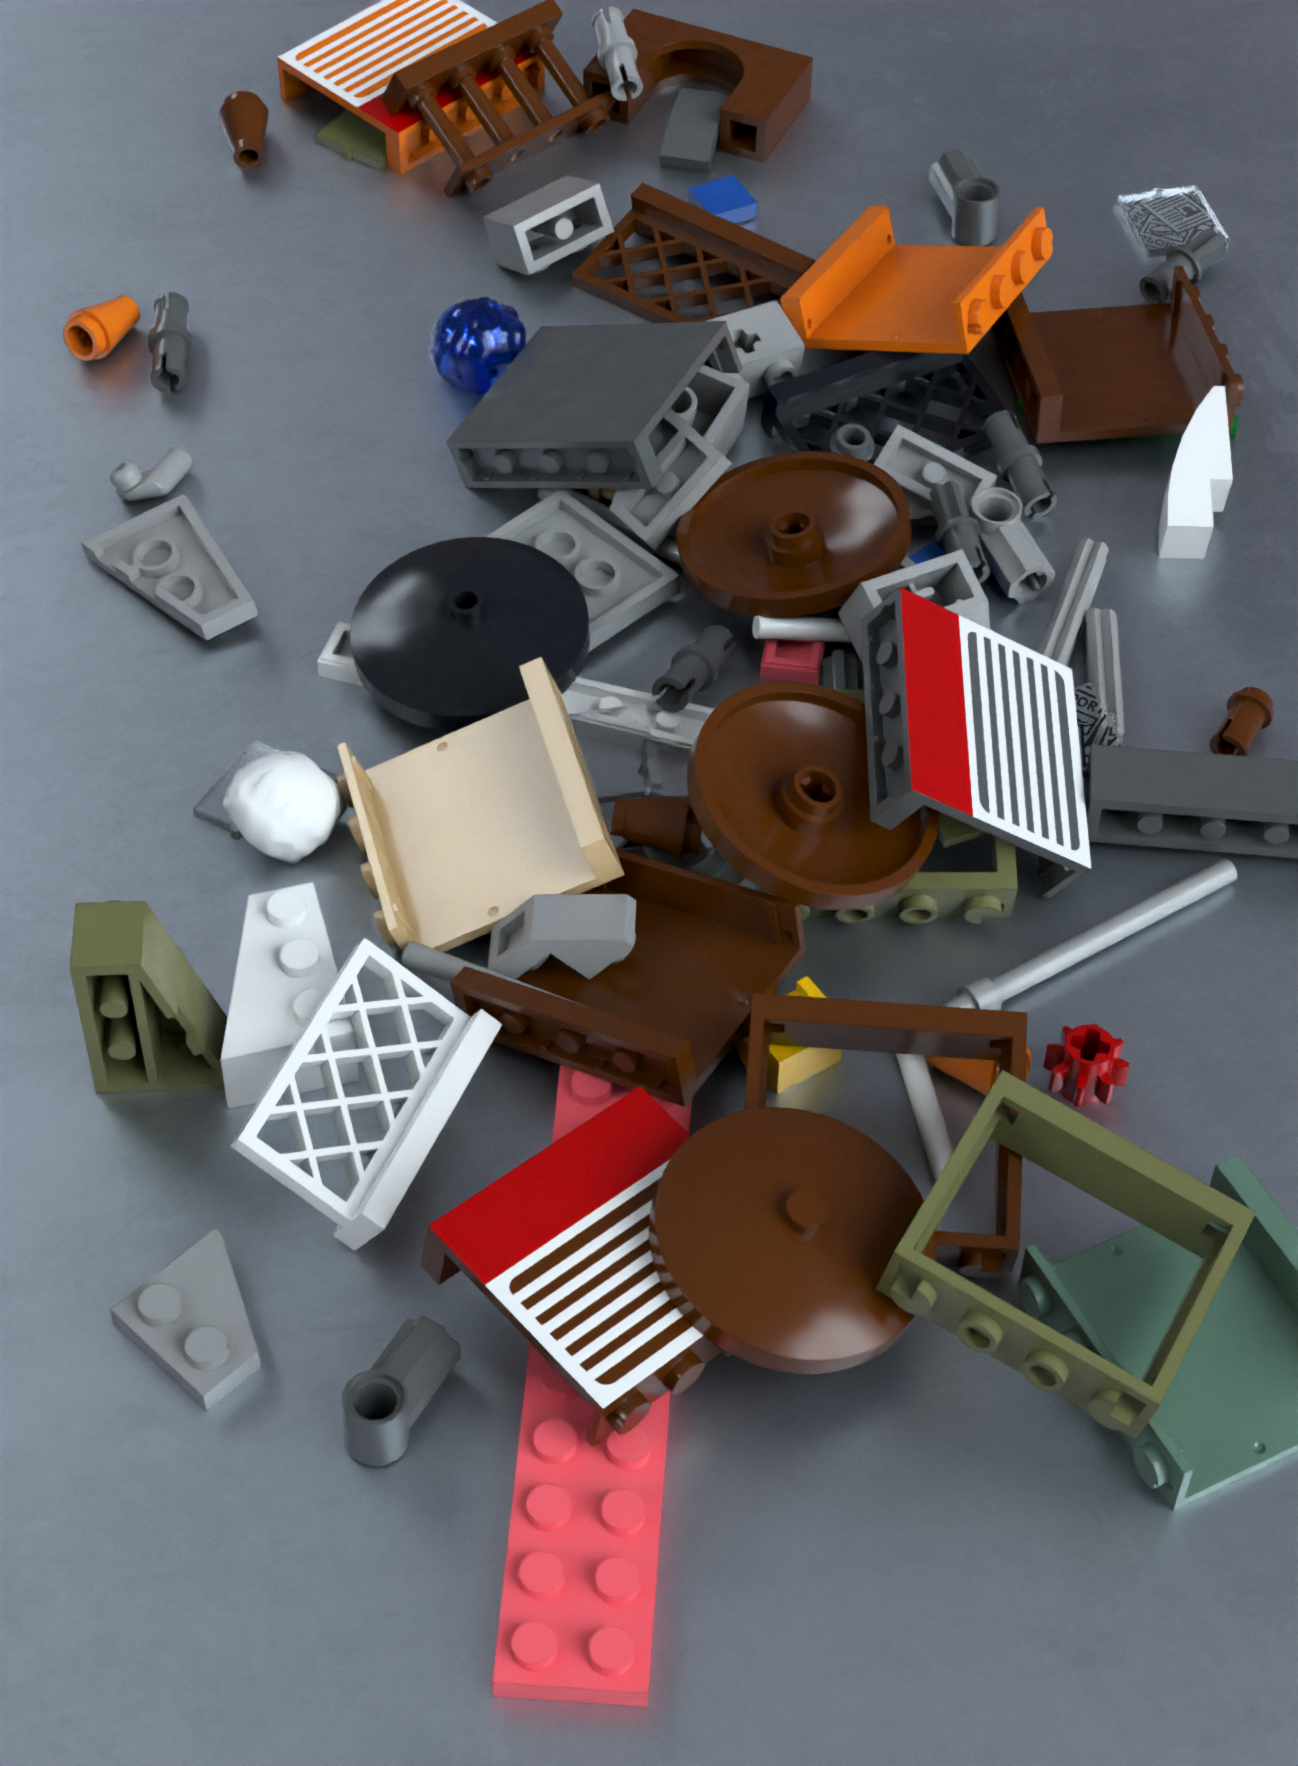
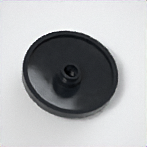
(455, 621)

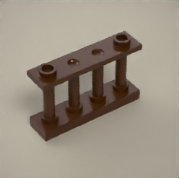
(495, 50)

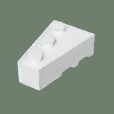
(277, 985)

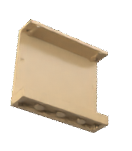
(479, 822)

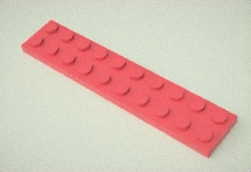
(581, 1518)

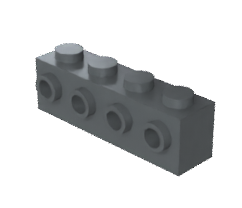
(1202, 791)

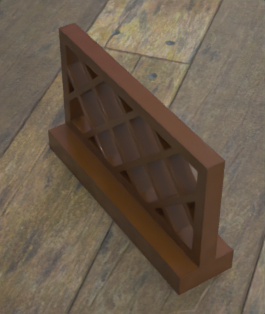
(698, 234)

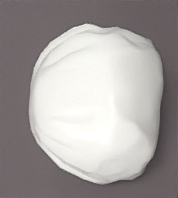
(284, 805)

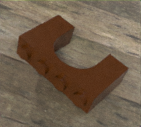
(764, 81)

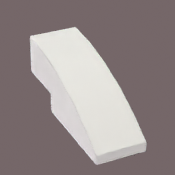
(1197, 481)

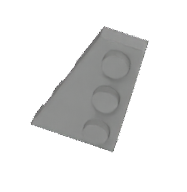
(175, 566)

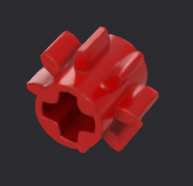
(1086, 1065)

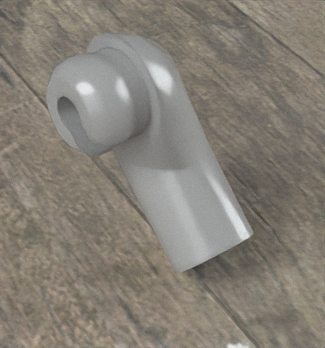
(152, 483)

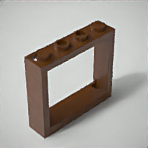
(912, 1031)

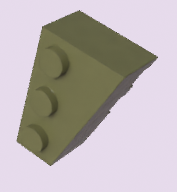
(142, 1004)

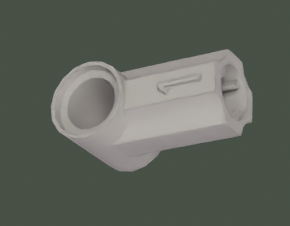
(1009, 545)

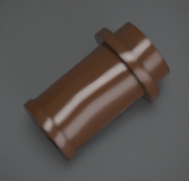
(1246, 716)

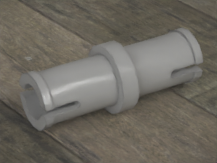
(617, 53)

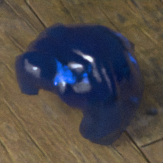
(473, 340)

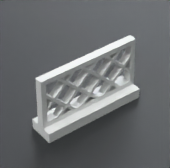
(407, 1133)

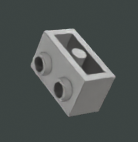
(548, 224)

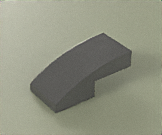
(692, 130)

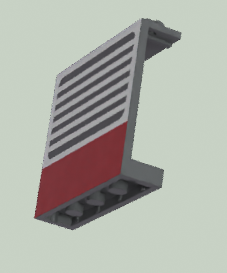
(973, 733)

